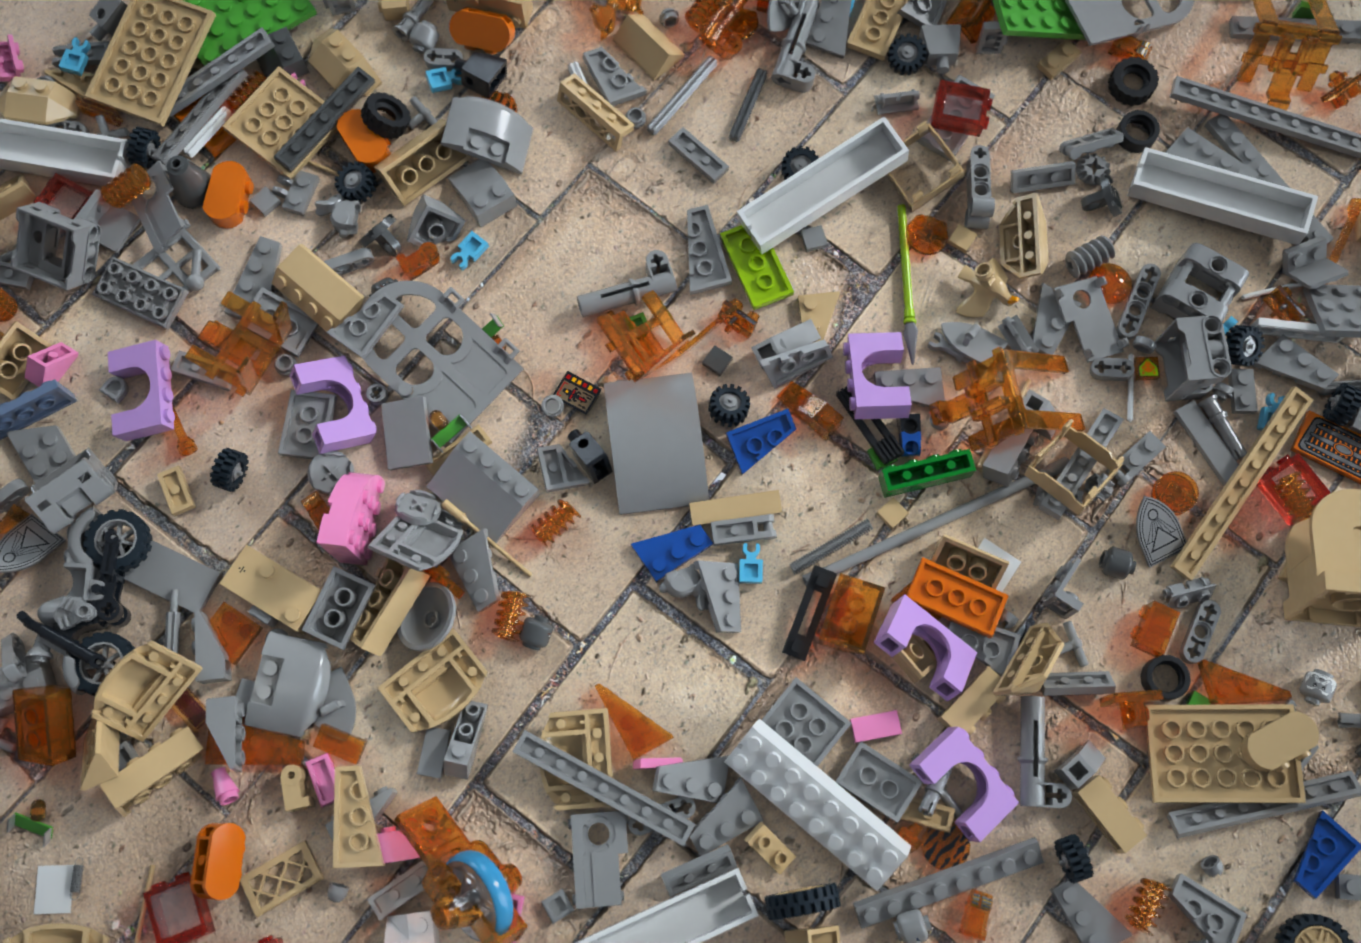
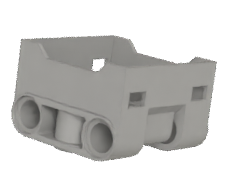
(39, 240)
(1212, 269)
(1192, 356)
(71, 489)

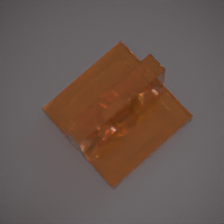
(971, 16)
(1132, 706)

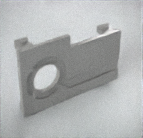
(158, 212)
(1092, 324)
(598, 865)

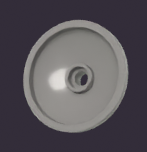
(428, 618)

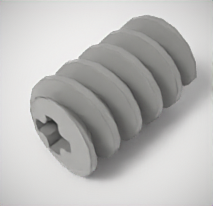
(1089, 256)

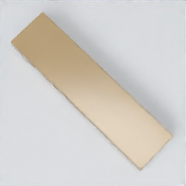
(735, 507)

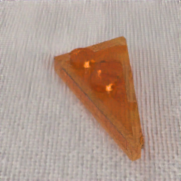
(1232, 687)
(635, 729)

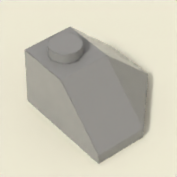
(433, 222)

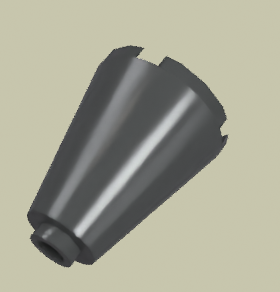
(188, 181)

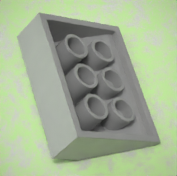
(483, 487)

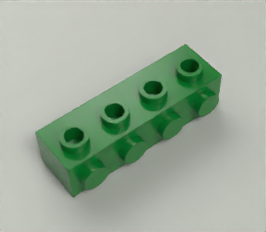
(927, 472)

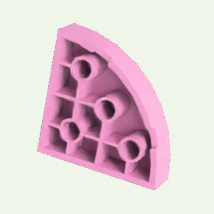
(352, 518)

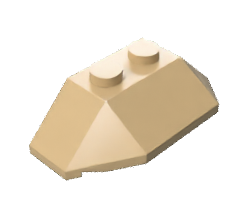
(337, 58)
(37, 101)
(1024, 238)
(1031, 662)

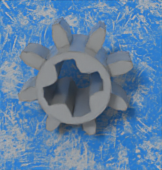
(1096, 480)

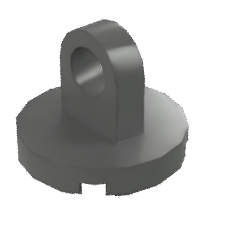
(1107, 196)
(383, 236)

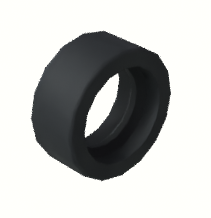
(1144, 119)
(1180, 668)

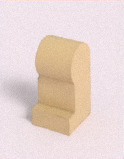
(293, 789)

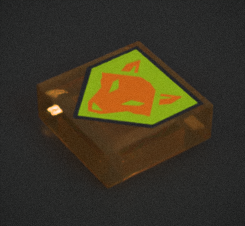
(1147, 368)

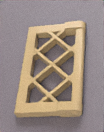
(264, 869)

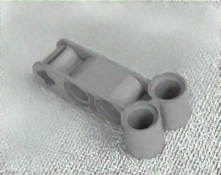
(979, 201)

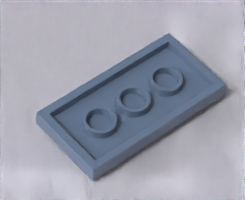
(34, 406)

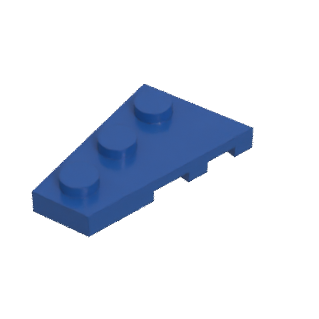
(758, 438)
(671, 550)
(1325, 855)

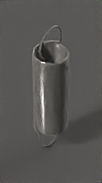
(76, 878)

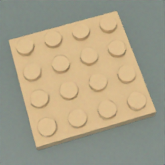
(274, 116)

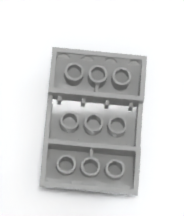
(656, 443)

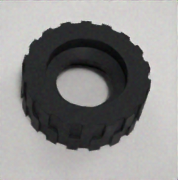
(1138, 67)
(380, 124)

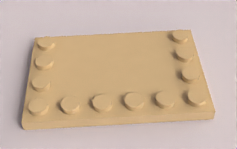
(150, 58)
(1200, 759)

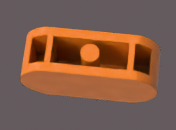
(482, 30)
(361, 141)
(228, 194)
(218, 861)

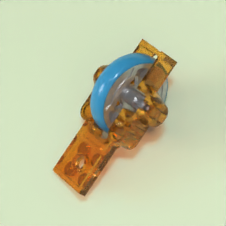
(480, 908)

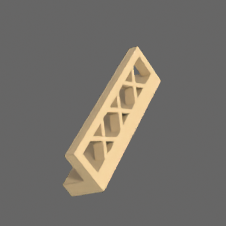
(594, 108)

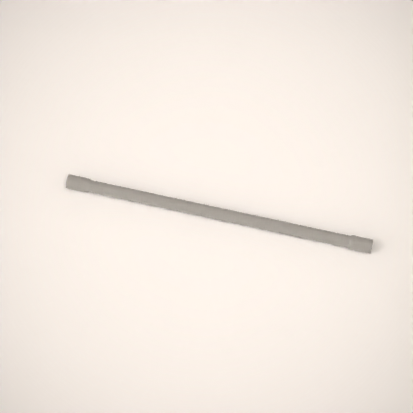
(1052, 469)

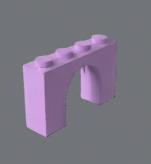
(336, 376)
(867, 399)
(156, 412)
(952, 654)
(993, 797)

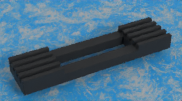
(886, 449)
(797, 644)

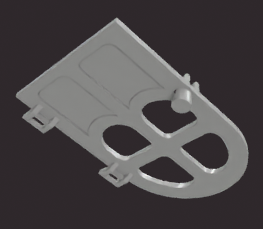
(1109, 21)
(460, 381)

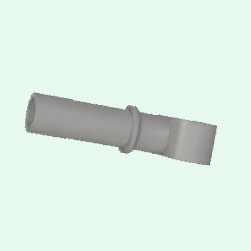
(790, 64)
(633, 290)
(1033, 758)

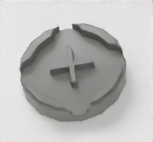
(327, 469)
(417, 507)

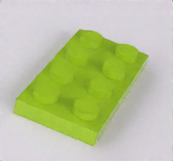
(758, 273)

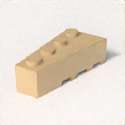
(388, 605)
(153, 770)

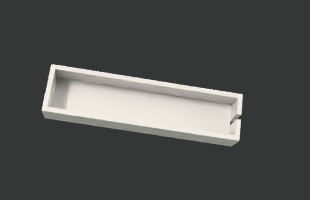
(62, 151)
(823, 185)
(1223, 196)
(818, 805)
(687, 916)

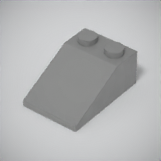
(483, 191)

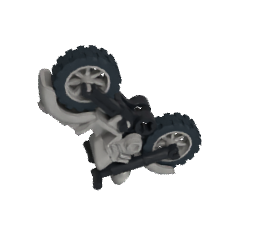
(98, 566)

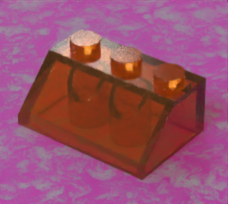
(851, 615)
(44, 724)

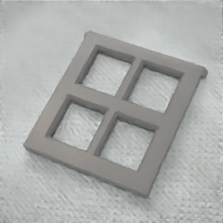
(175, 268)

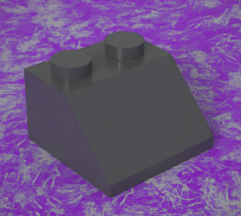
(284, 55)

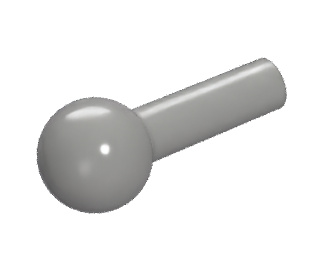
(195, 281)

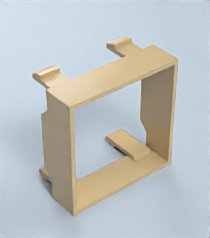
(955, 173)
(1089, 446)

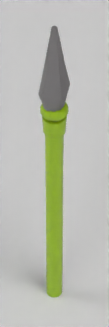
(910, 331)

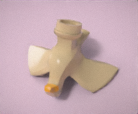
(988, 283)

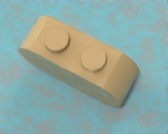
(1280, 742)

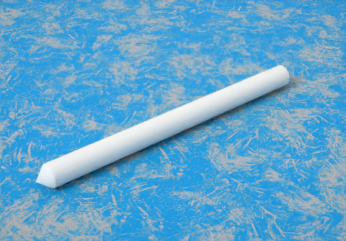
(1267, 291)
(1130, 392)

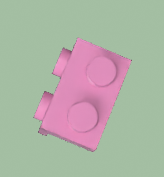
(9, 62)

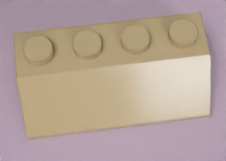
(419, 164)
(316, 288)

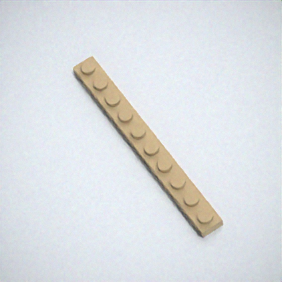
(1241, 483)

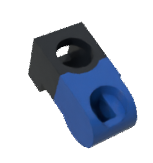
(910, 435)

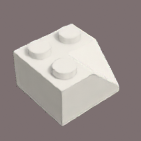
(411, 928)

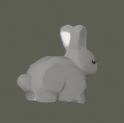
(343, 214)
(685, 583)

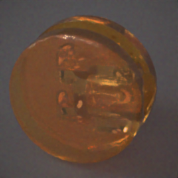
(1176, 491)

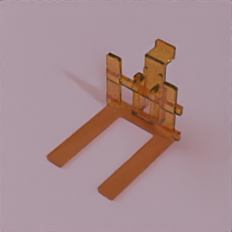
(1285, 64)
(241, 344)
(640, 347)
(996, 373)

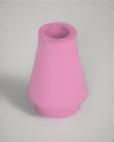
(224, 787)

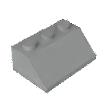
(37, 676)

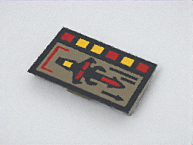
(577, 392)

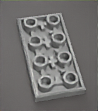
(140, 293)

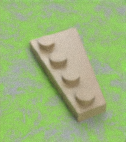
(354, 825)

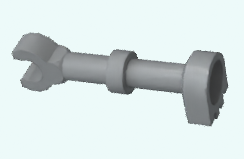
(944, 346)

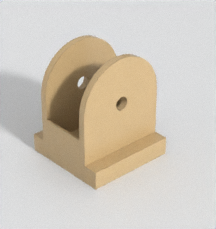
(1326, 563)

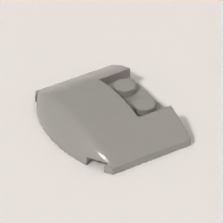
(488, 132)
(419, 545)
(289, 685)

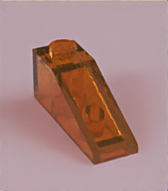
(811, 409)

